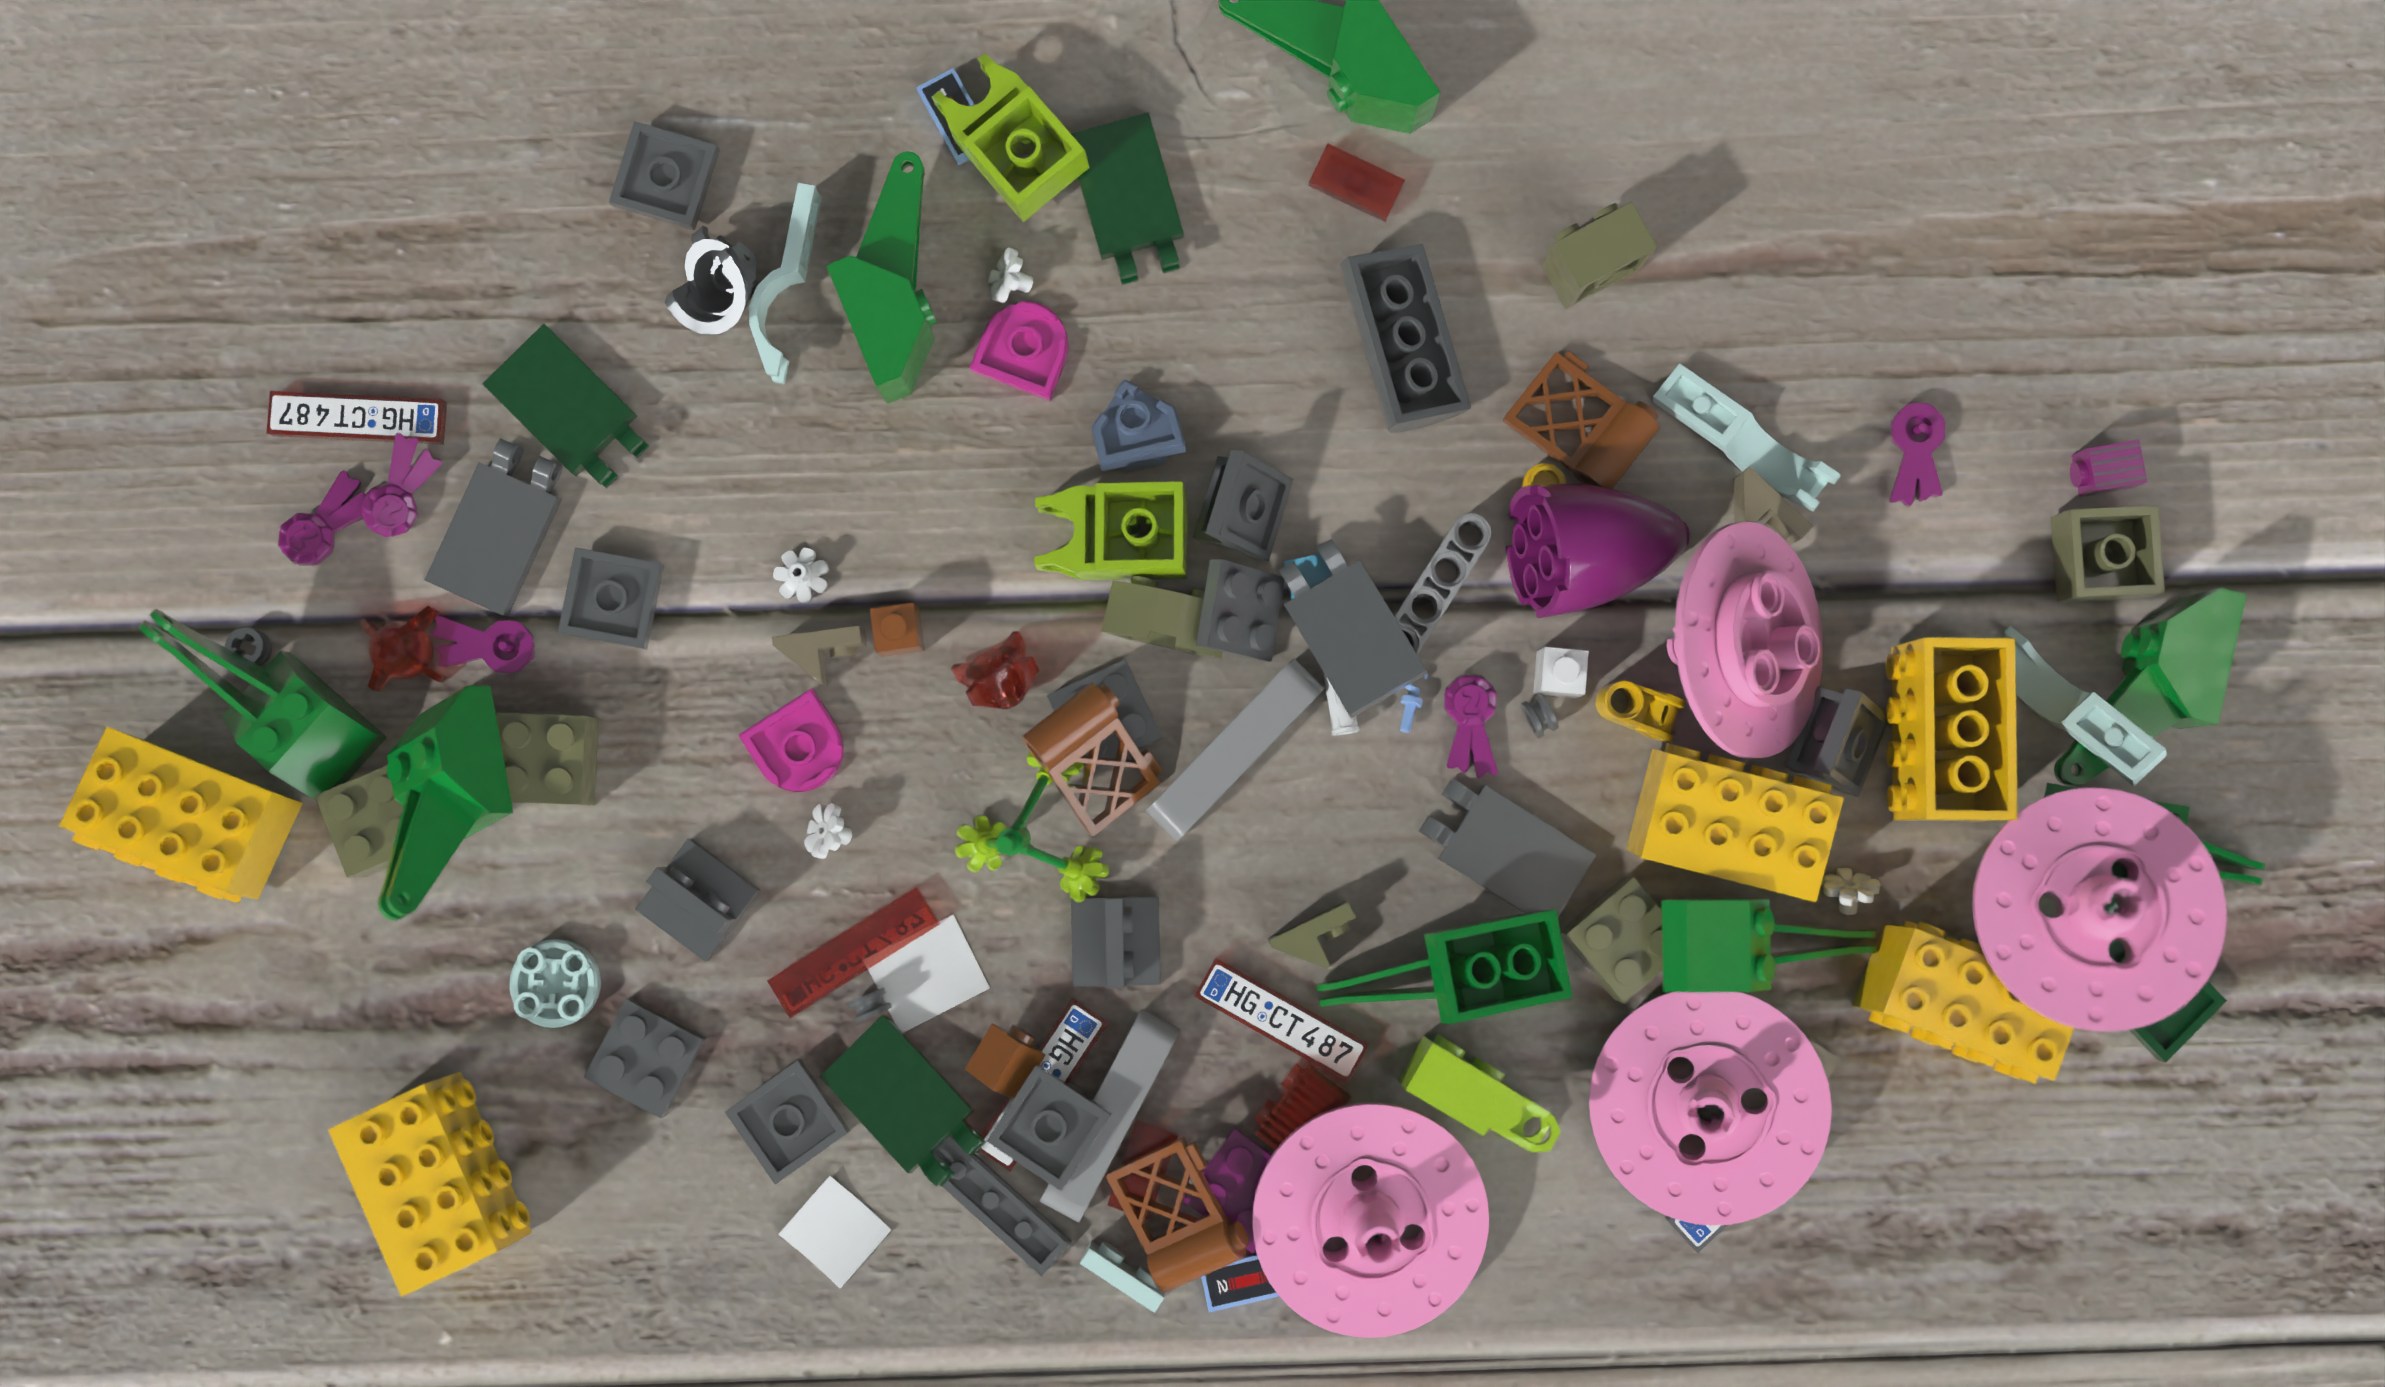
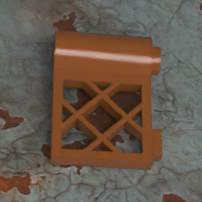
(1613, 441)
(1080, 728)
(1198, 1244)

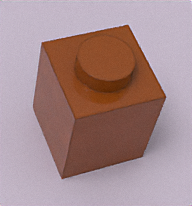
(897, 629)
(1005, 1059)

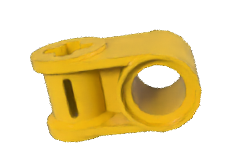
(1648, 710)

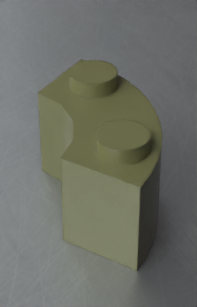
(1155, 616)

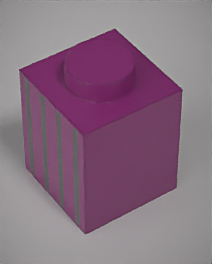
(2108, 468)

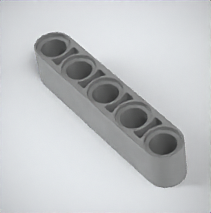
(1437, 591)
(1235, 750)
(1121, 1095)

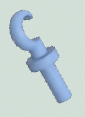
(1411, 702)

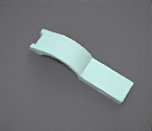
(792, 272)
(1742, 438)
(2083, 715)

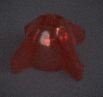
(401, 649)
(998, 676)

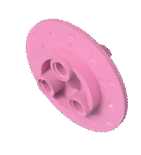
(1748, 640)
(2166, 915)
(1749, 1155)
(1417, 1179)

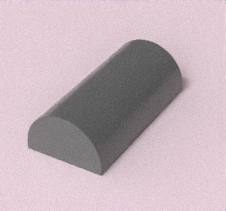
(1405, 337)

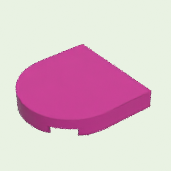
(1023, 349)
(797, 744)

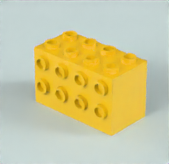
(1952, 730)
(179, 817)
(1735, 822)
(1956, 1000)
(431, 1182)

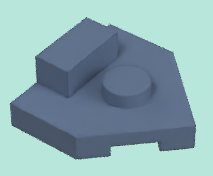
(1136, 431)

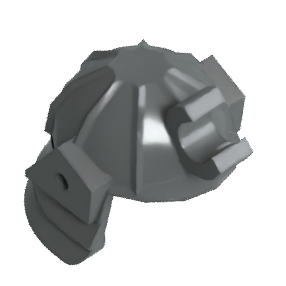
(717, 285)

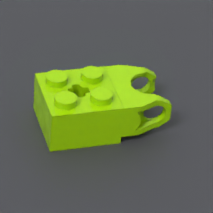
(1006, 126)
(1104, 526)
(1474, 1094)

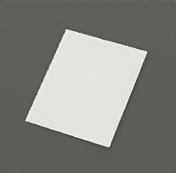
(929, 975)

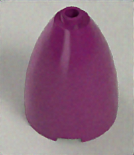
(1587, 545)

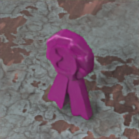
(1917, 432)
(390, 506)
(311, 537)
(503, 646)
(1471, 703)

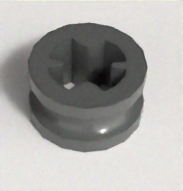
(262, 643)
(1539, 716)
(869, 1005)

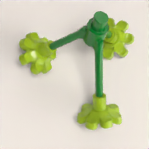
(986, 842)

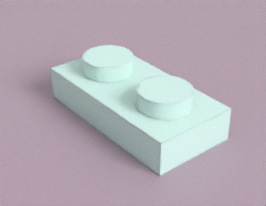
(1108, 1264)

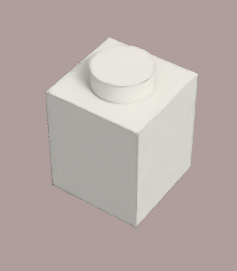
(1561, 672)

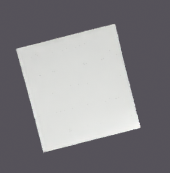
(835, 1231)

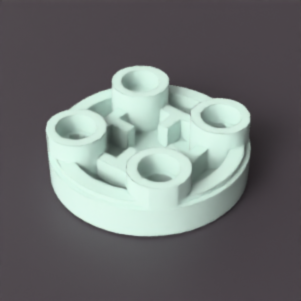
(554, 983)

